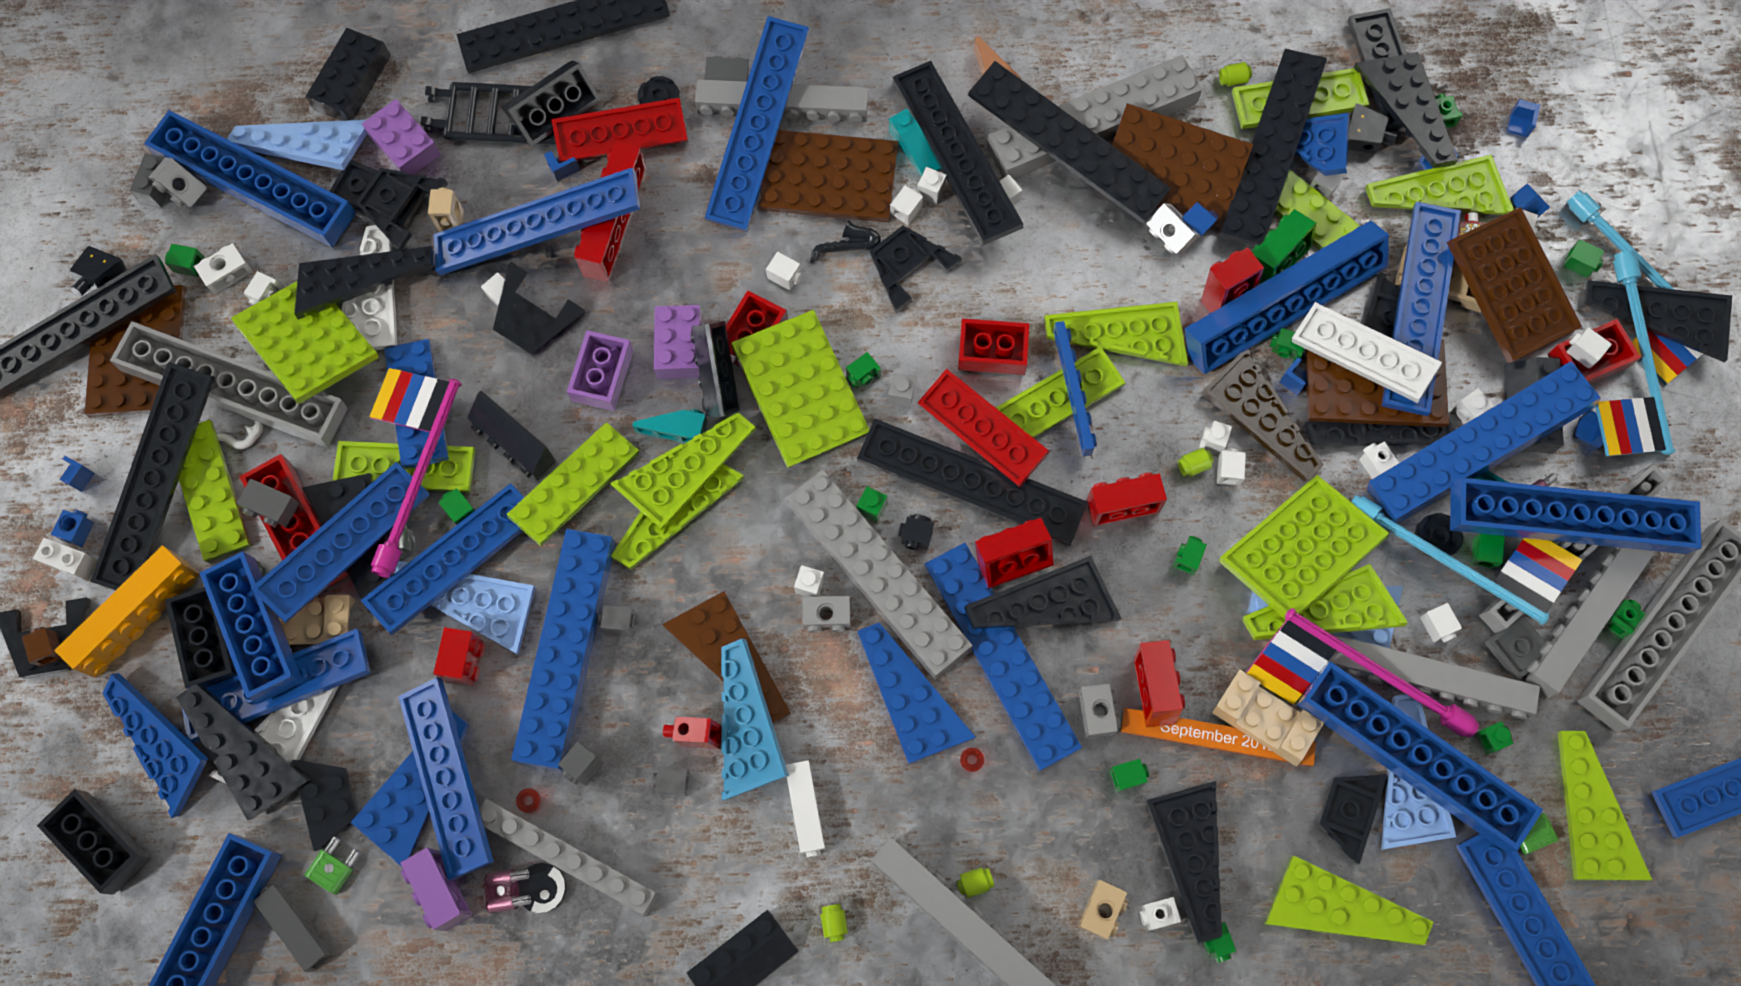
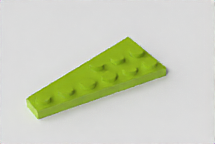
(1466, 186)
(1135, 331)
(677, 475)
(646, 537)
(1352, 604)
(1596, 826)
(1328, 904)

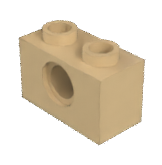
(445, 209)
(1092, 921)

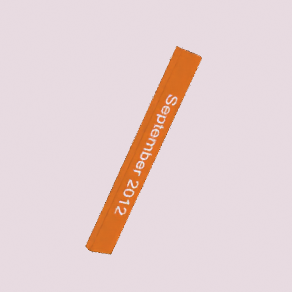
(1204, 735)

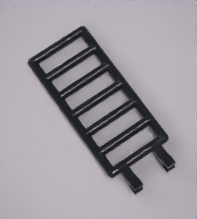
(450, 95)

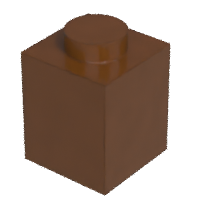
(41, 646)

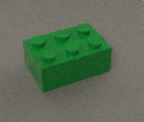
(1285, 244)

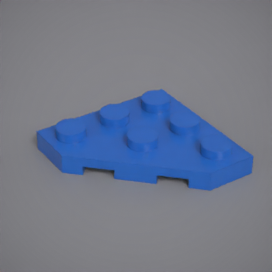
(1326, 143)

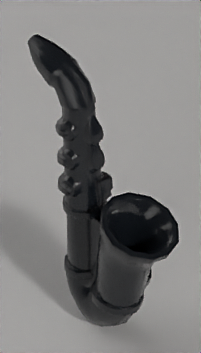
(859, 239)

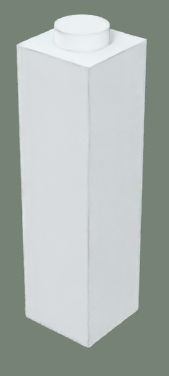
(805, 809)

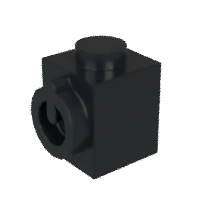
(916, 532)

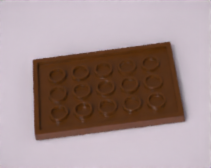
(1185, 157)
(830, 176)
(1514, 284)
(119, 393)
(1347, 397)

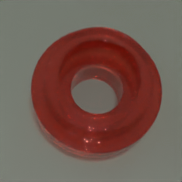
(972, 752)
(522, 795)

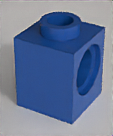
(63, 526)

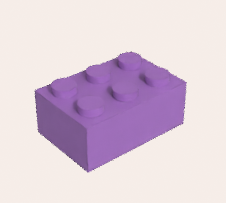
(401, 138)
(673, 342)
(600, 370)
(439, 898)

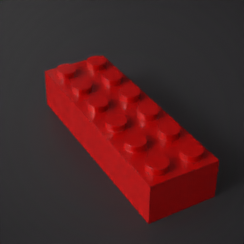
(603, 240)
(281, 476)

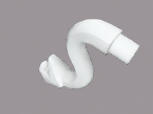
(253, 434)

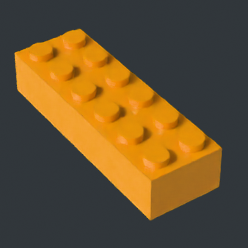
(127, 613)

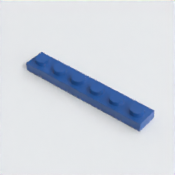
(1076, 396)

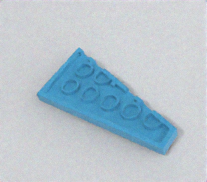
(748, 733)

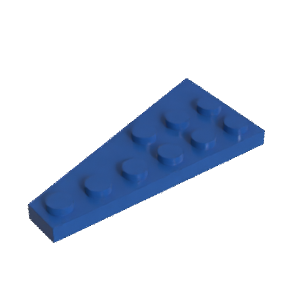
(916, 709)
(158, 744)
(399, 808)

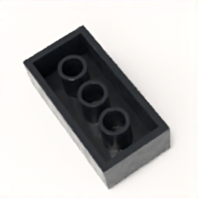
(348, 75)
(199, 640)
(93, 842)

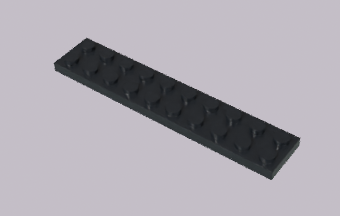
(553, 29)
(1069, 142)
(1273, 147)
(958, 153)
(83, 321)
(153, 475)
(970, 480)

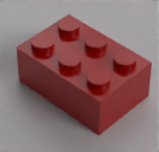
(1231, 279)
(752, 316)
(993, 346)
(1617, 358)
(1126, 499)
(1014, 552)
(1158, 683)

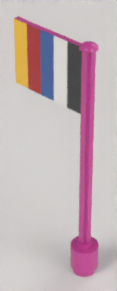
(421, 405)
(1304, 648)

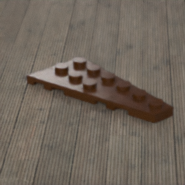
(714, 625)

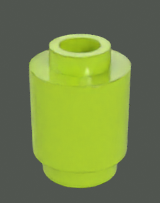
(1235, 74)
(1195, 462)
(975, 882)
(834, 923)

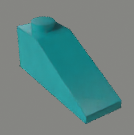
(912, 141)
(673, 426)

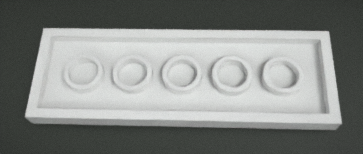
(1366, 352)

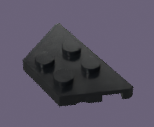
(1383, 306)
(326, 800)
(1351, 812)

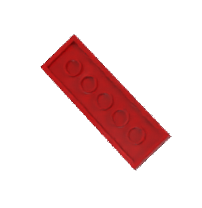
(639, 125)
(983, 427)

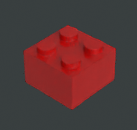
(459, 657)

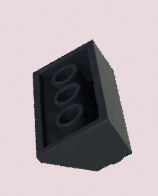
(556, 96)
(715, 369)
(1522, 374)
(510, 437)
(746, 956)

